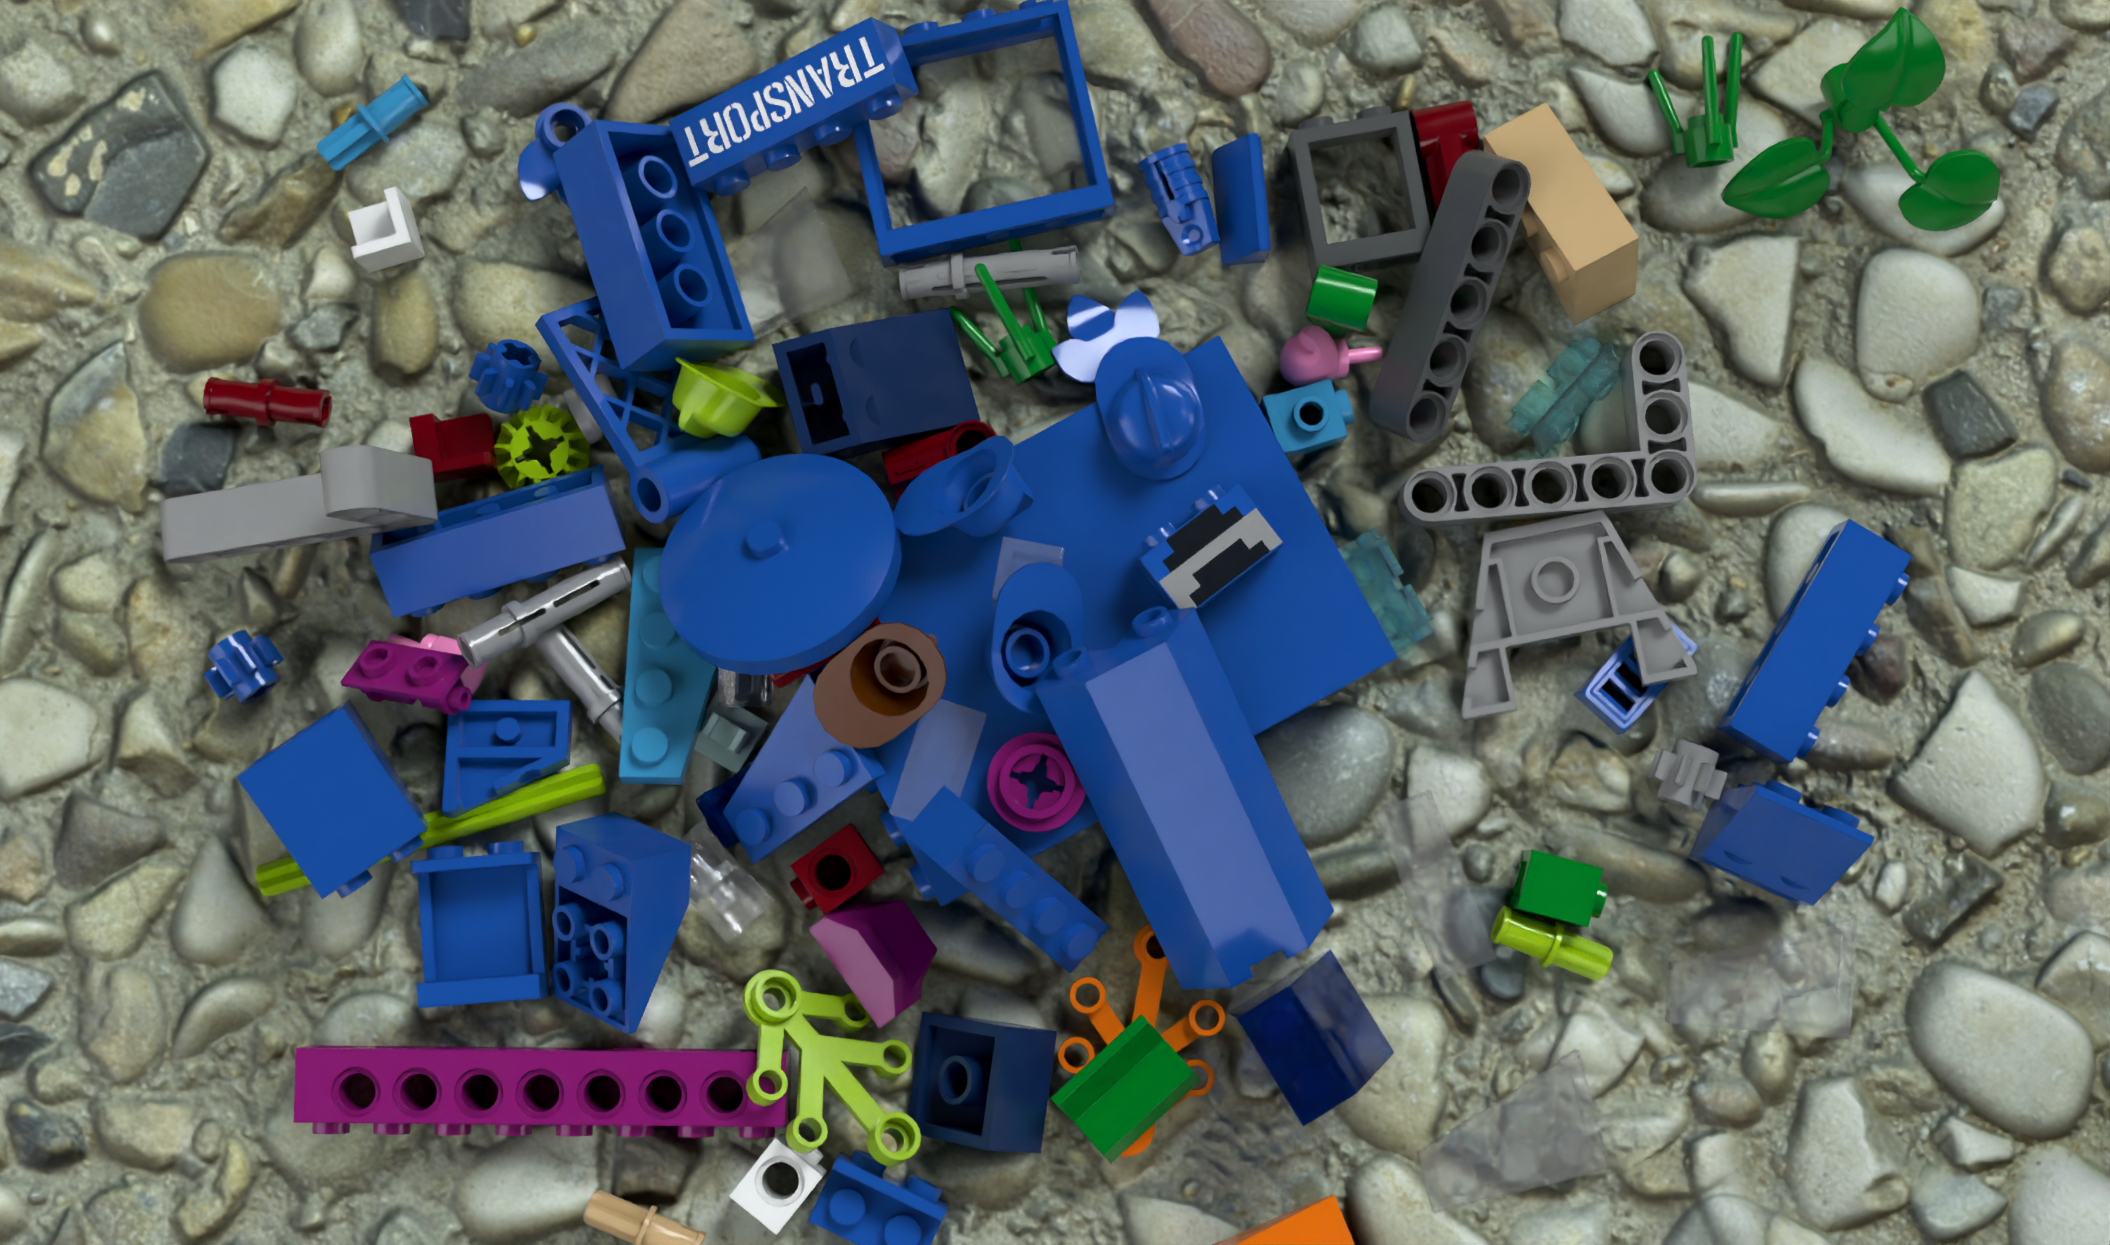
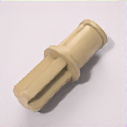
(637, 1223)

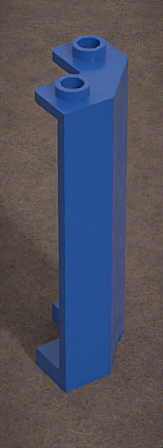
(1186, 799)

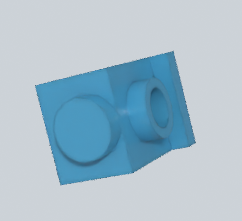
(1295, 436)

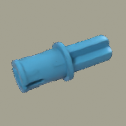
(371, 124)

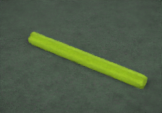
(522, 803)

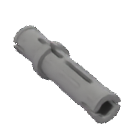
(1008, 270)
(484, 641)
(584, 677)

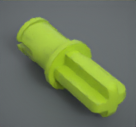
(1551, 944)

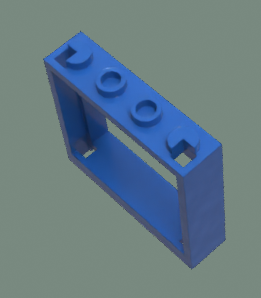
(978, 33)

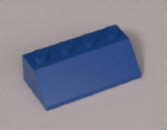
(651, 247)

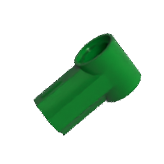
(1340, 300)

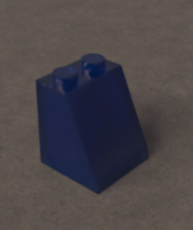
(1313, 1037)

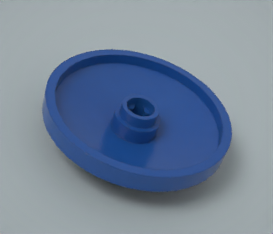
(780, 564)

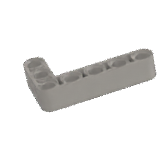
(1575, 473)
(353, 496)

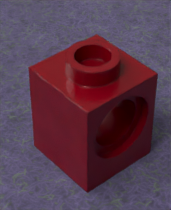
(863, 863)

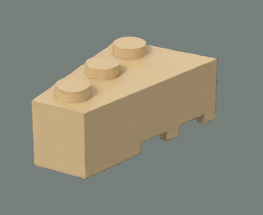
(1569, 216)

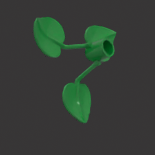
(1896, 68)

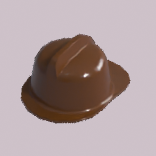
(880, 685)

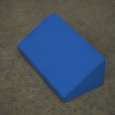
(1241, 201)

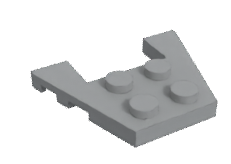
(1555, 585)

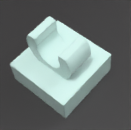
(729, 735)

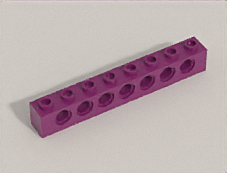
(326, 1073)

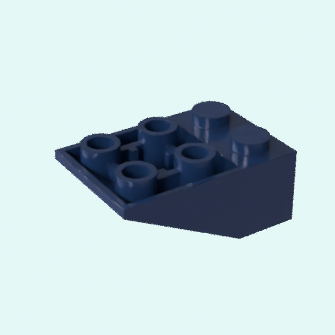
(875, 384)

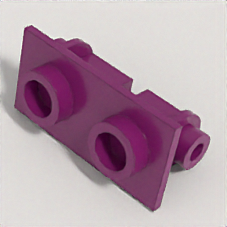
(410, 675)

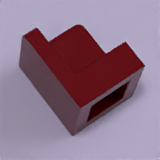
(456, 445)

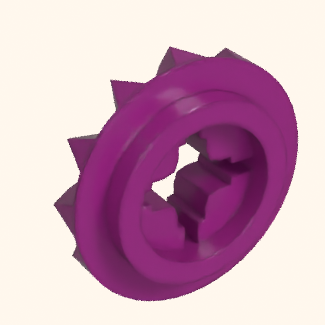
(1010, 796)

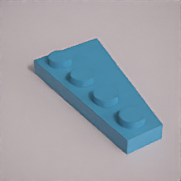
(663, 686)

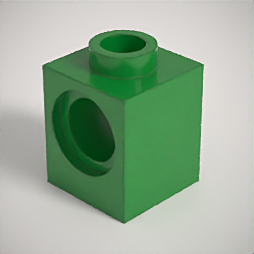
(1558, 888)

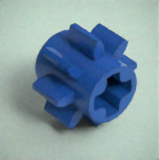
(508, 376)
(243, 667)

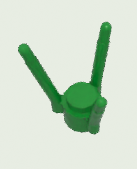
(1709, 136)
(1024, 352)

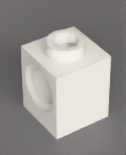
(765, 1204)

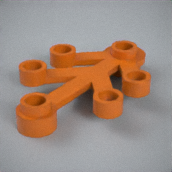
(1147, 1004)

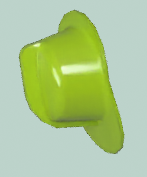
(720, 398)

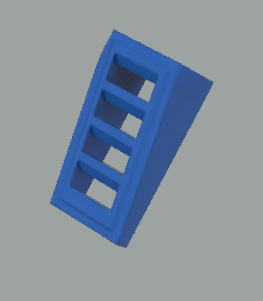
(1604, 705)

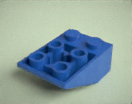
(1778, 843)
(615, 914)

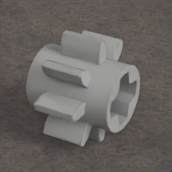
(1687, 775)

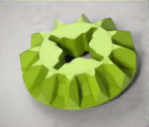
(551, 425)

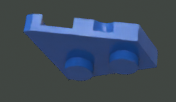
(502, 748)

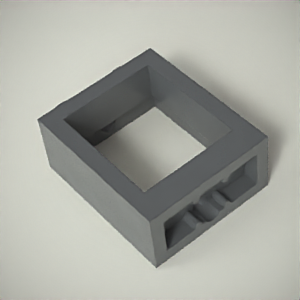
(1368, 252)

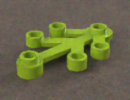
(823, 1061)

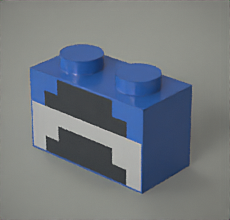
(1209, 550)

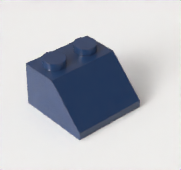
(982, 1082)

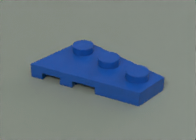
(796, 779)

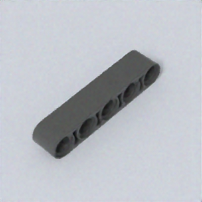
(1449, 295)

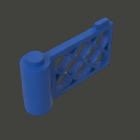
(672, 471)

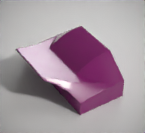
(878, 954)

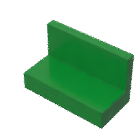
(1125, 1088)

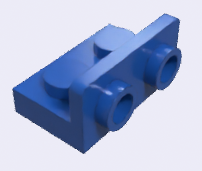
(875, 1207)

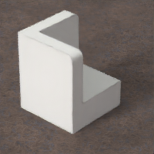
(385, 233)

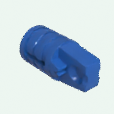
(1180, 199)

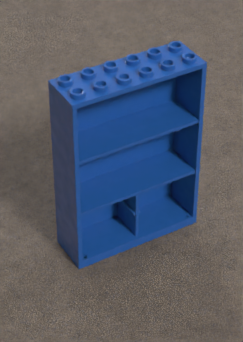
(1280, 632)

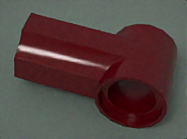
(1440, 139)
(910, 460)

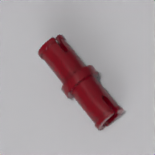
(267, 402)

